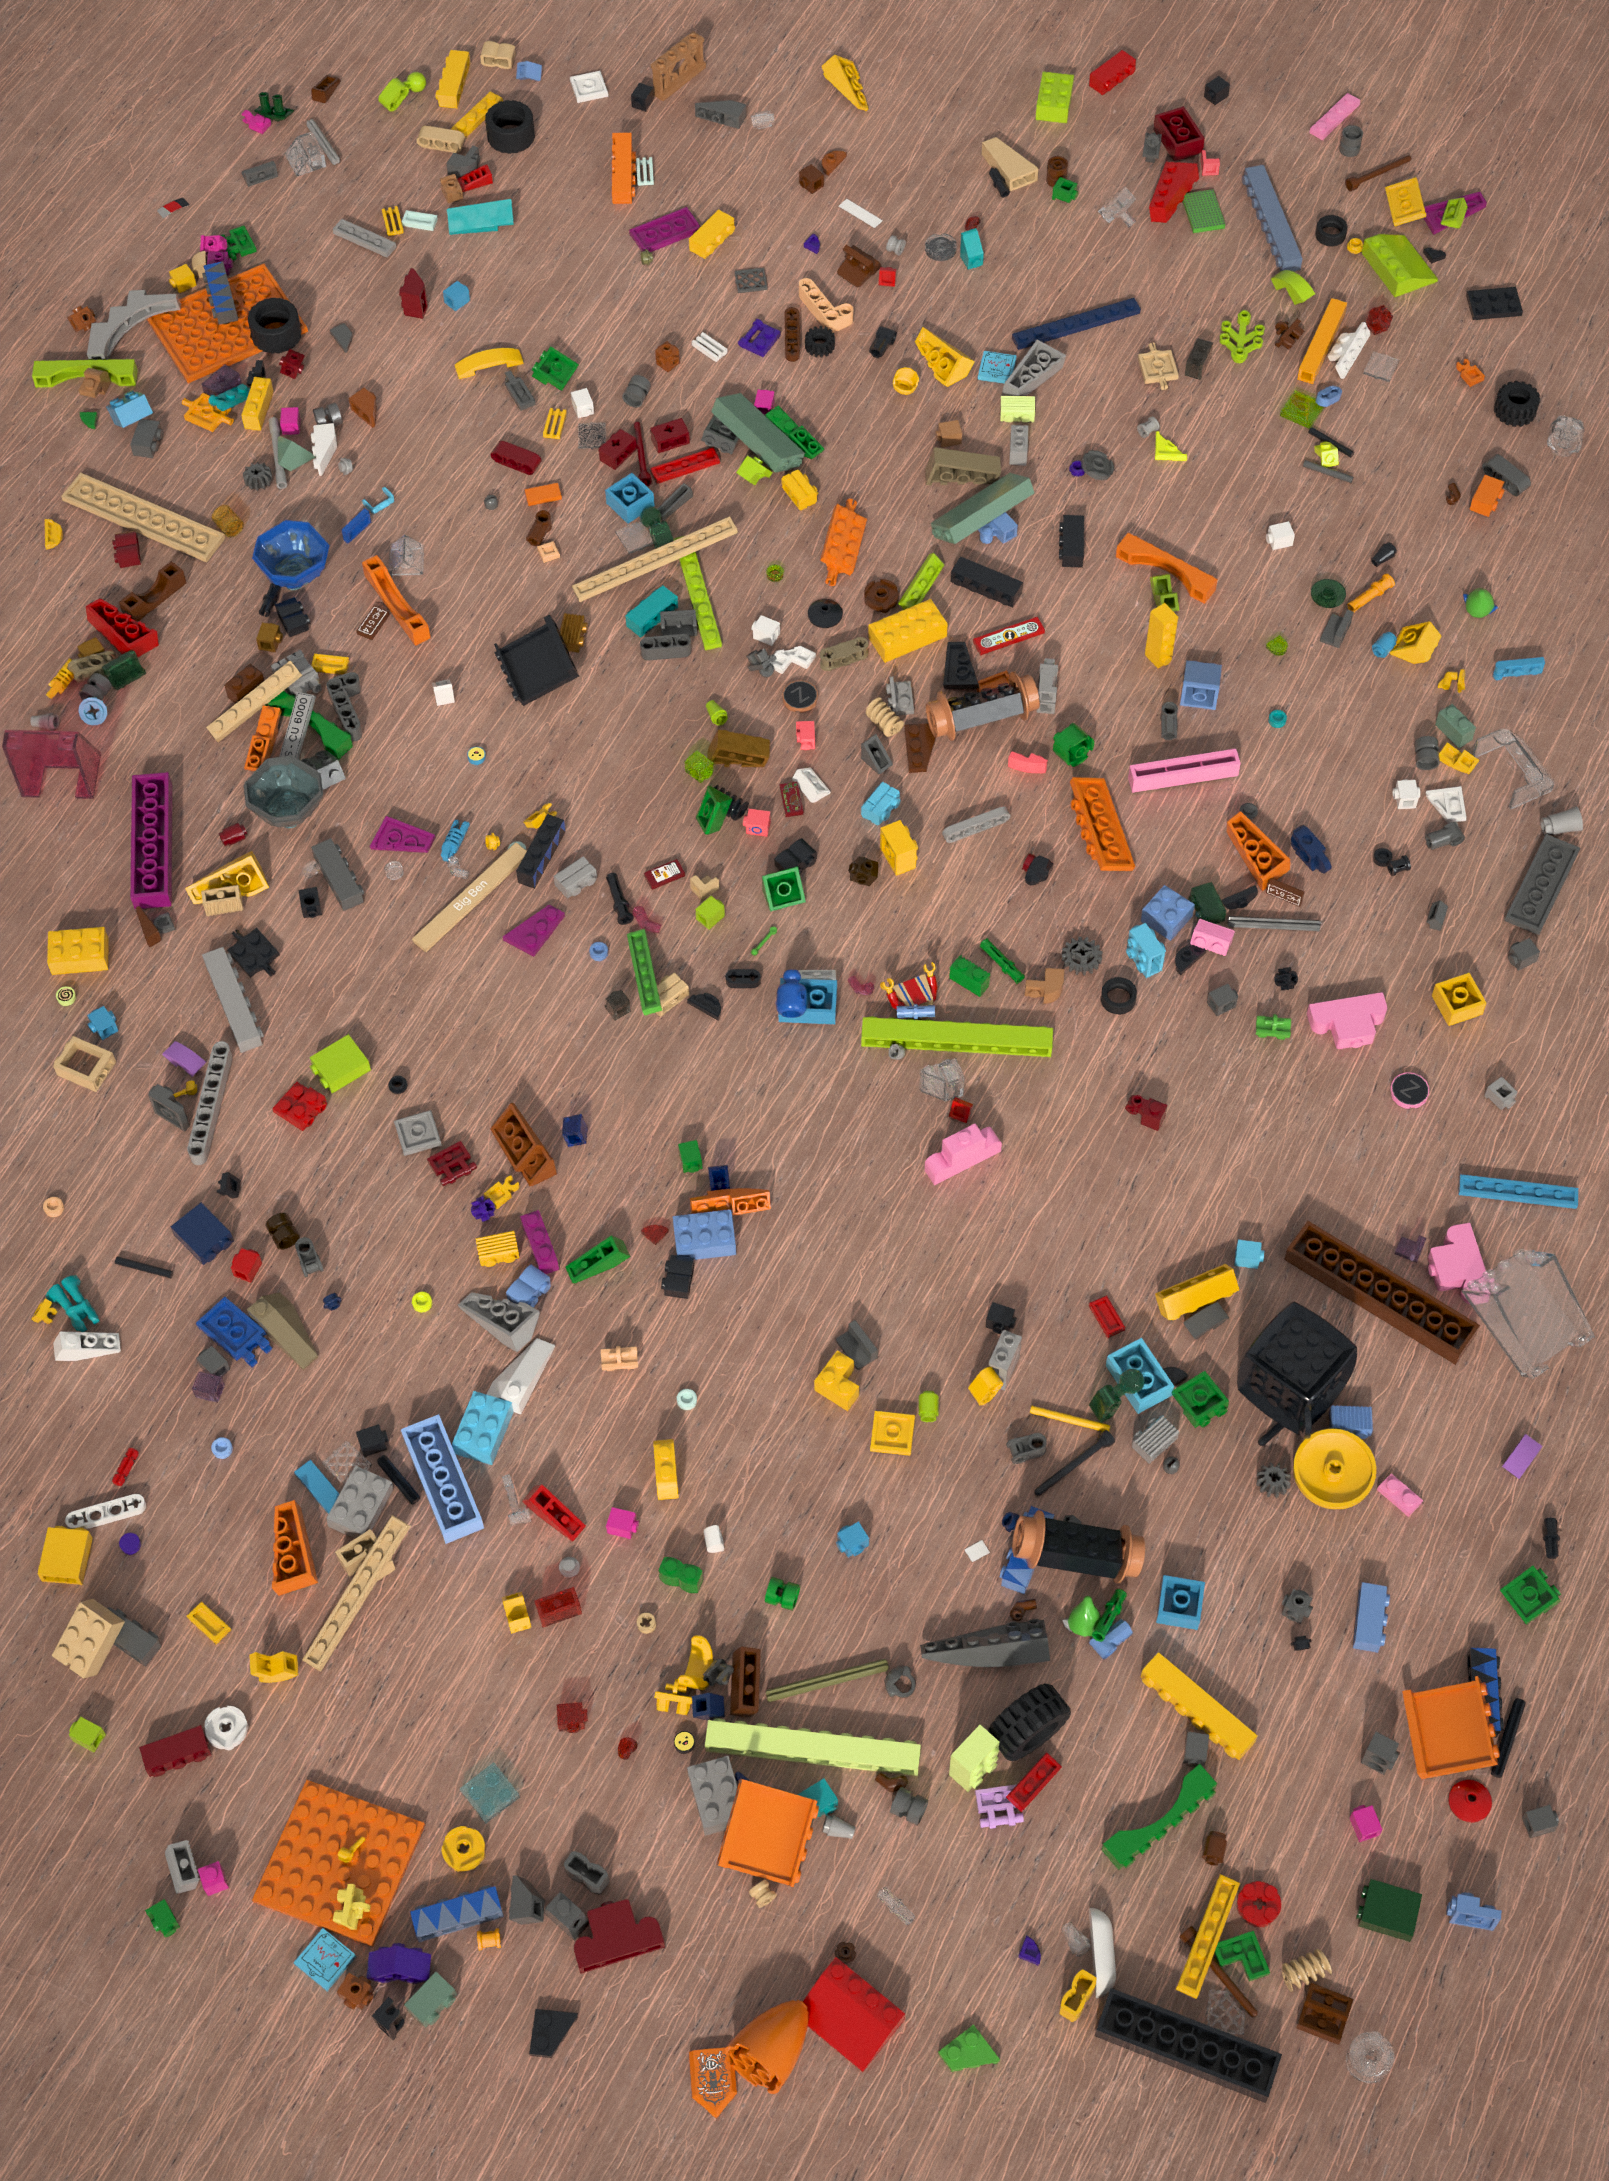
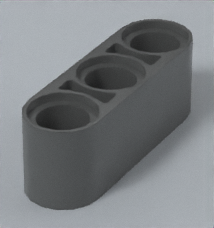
(1501, 469)
(665, 647)

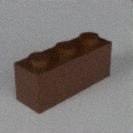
(745, 1682)

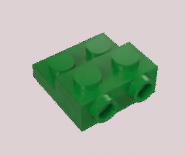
(554, 368)
(1201, 1400)
(1531, 1594)

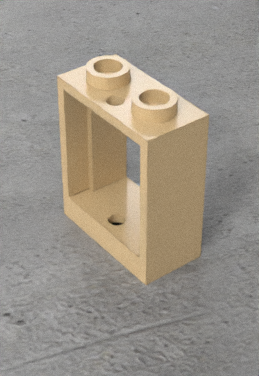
(99, 1072)

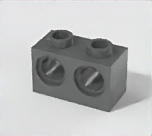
(1381, 1753)

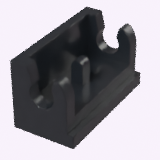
(385, 2016)

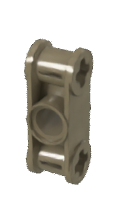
(844, 654)
(90, 665)

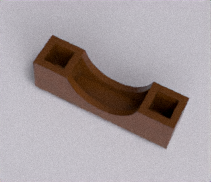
(168, 581)

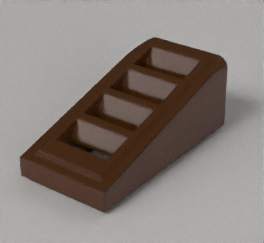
(323, 89)
(149, 929)

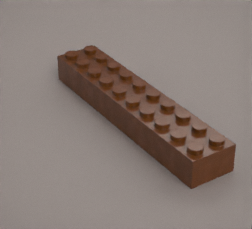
(1381, 1292)

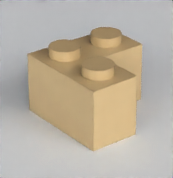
(354, 1553)

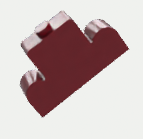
(616, 1936)

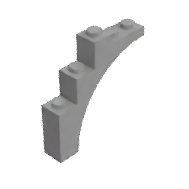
(122, 318)

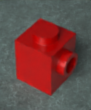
(246, 1264)

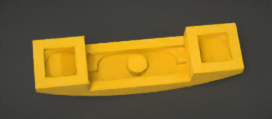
(486, 359)

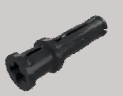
(620, 905)

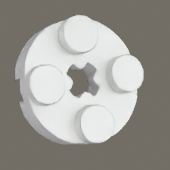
(231, 1738)

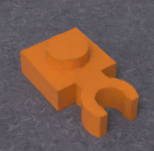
(1469, 374)

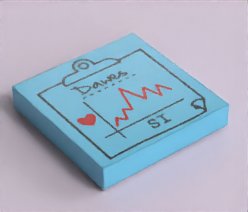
(996, 367)
(325, 1959)

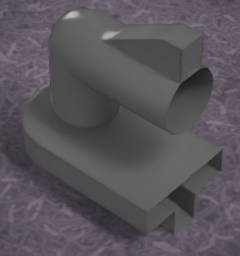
(718, 1672)

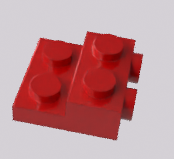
(300, 1106)

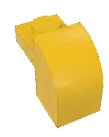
(516, 1612)
(273, 1668)

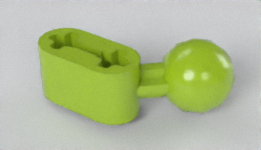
(397, 90)

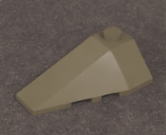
(283, 1327)

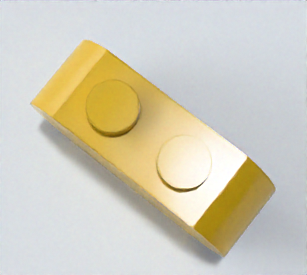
(665, 1469)

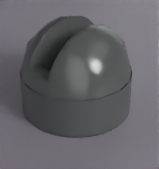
(491, 502)
(1174, 1467)

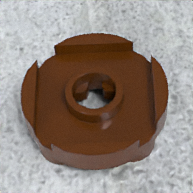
(878, 603)

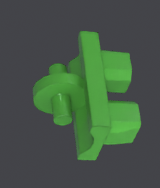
(1273, 1027)

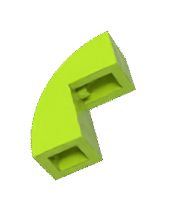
(1295, 285)
(1163, 592)

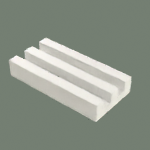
(711, 345)

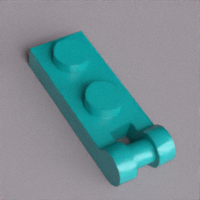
(230, 397)

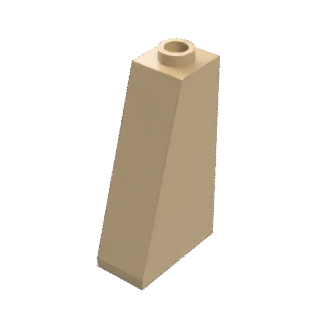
(1010, 164)

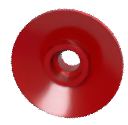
(1468, 1810)

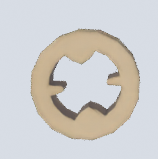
(644, 1629)

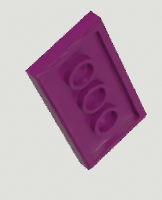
(665, 230)

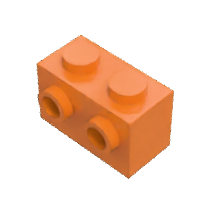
(1487, 495)

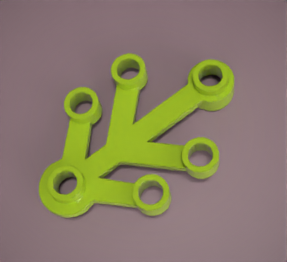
(1239, 353)

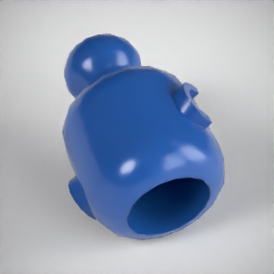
(791, 995)

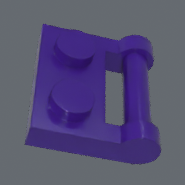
(763, 341)

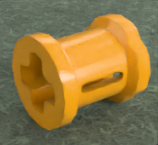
(488, 1939)

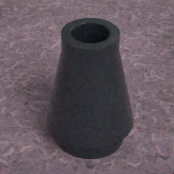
(1385, 553)

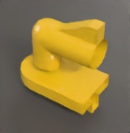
(1449, 676)

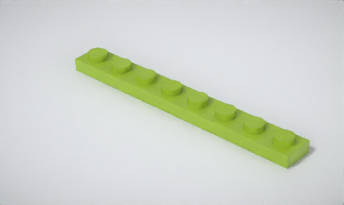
(700, 601)

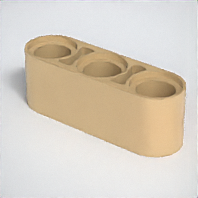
(441, 139)

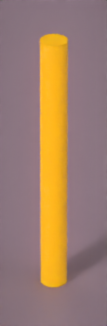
(1069, 1419)

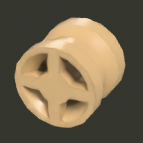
(762, 1893)

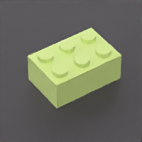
(974, 1758)

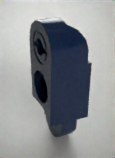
(1310, 849)

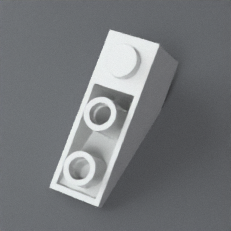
(325, 445)
(85, 1345)

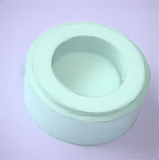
(686, 1399)

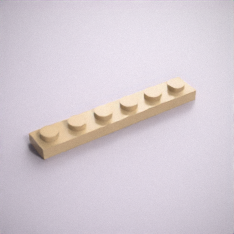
(254, 701)

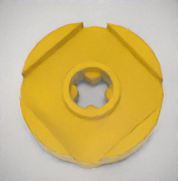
(474, 1854)

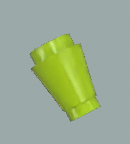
(716, 713)

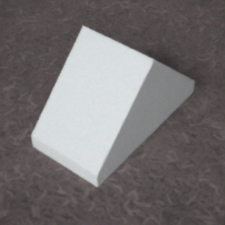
(443, 692)

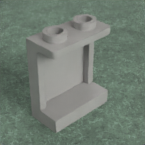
(1006, 1356)

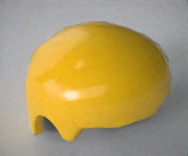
(905, 381)

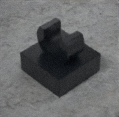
(229, 1185)

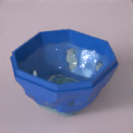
(291, 554)

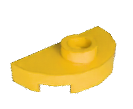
(53, 534)

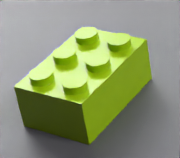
(1054, 97)

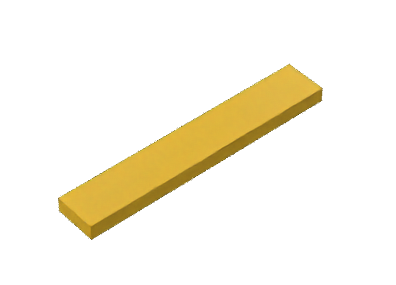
(1208, 1936)

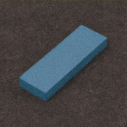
(317, 1485)

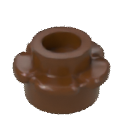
(845, 1958)

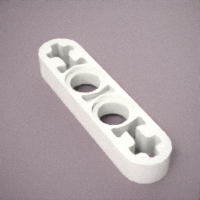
(105, 1509)

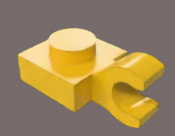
(537, 818)

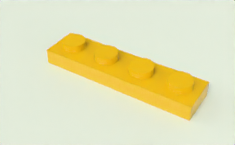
(476, 115)

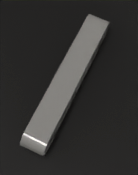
(210, 1111)

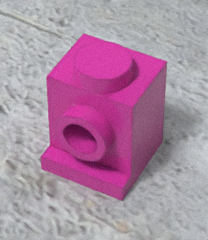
(213, 244)

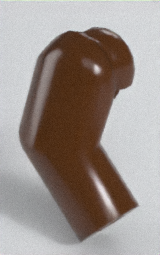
(1020, 1608)

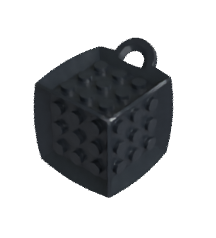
(1296, 1368)

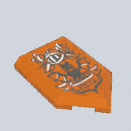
(712, 2079)

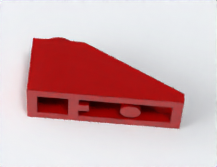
(553, 1512)

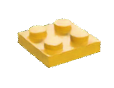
(892, 1433)

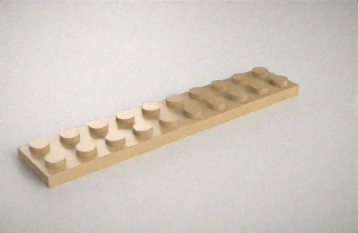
(143, 517)

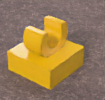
(42, 1311)

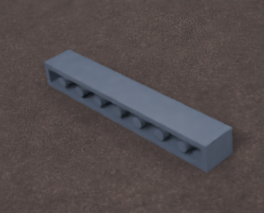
(1272, 218)

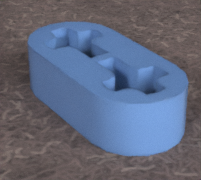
(1328, 396)

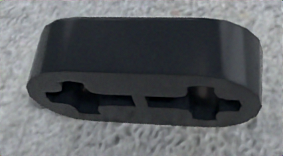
(743, 978)

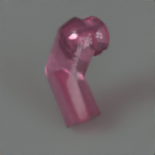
(862, 989)

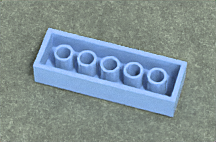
(442, 1479)

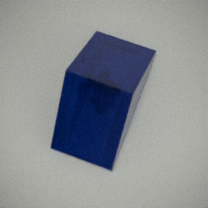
(718, 1177)

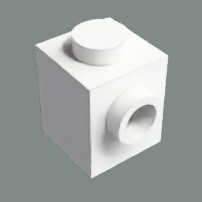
(1406, 794)

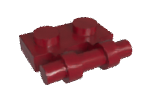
(449, 1158)

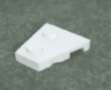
(1448, 803)

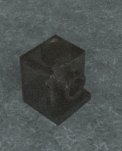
(616, 1000)

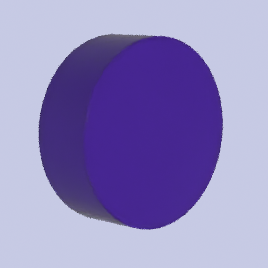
(130, 1543)

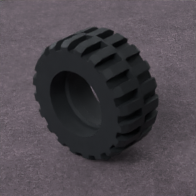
(1029, 1721)

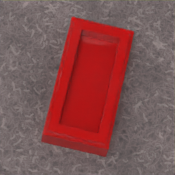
(1107, 1316)

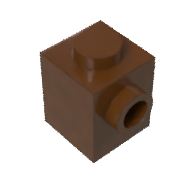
(811, 179)

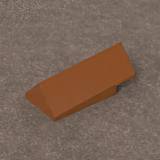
(523, 1146)

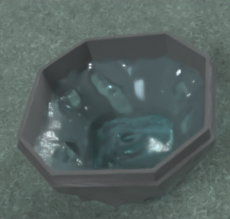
(283, 791)

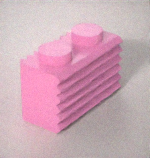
(1212, 937)

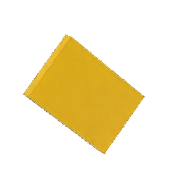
(1405, 201)

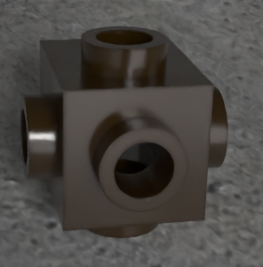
(863, 871)

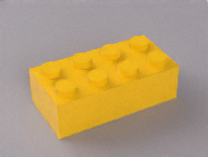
(907, 630)

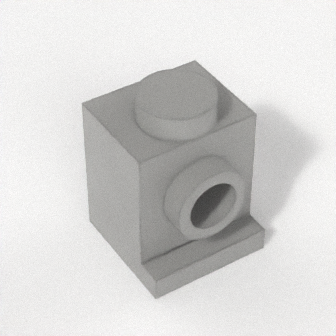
(1501, 1094)

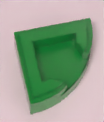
(89, 419)

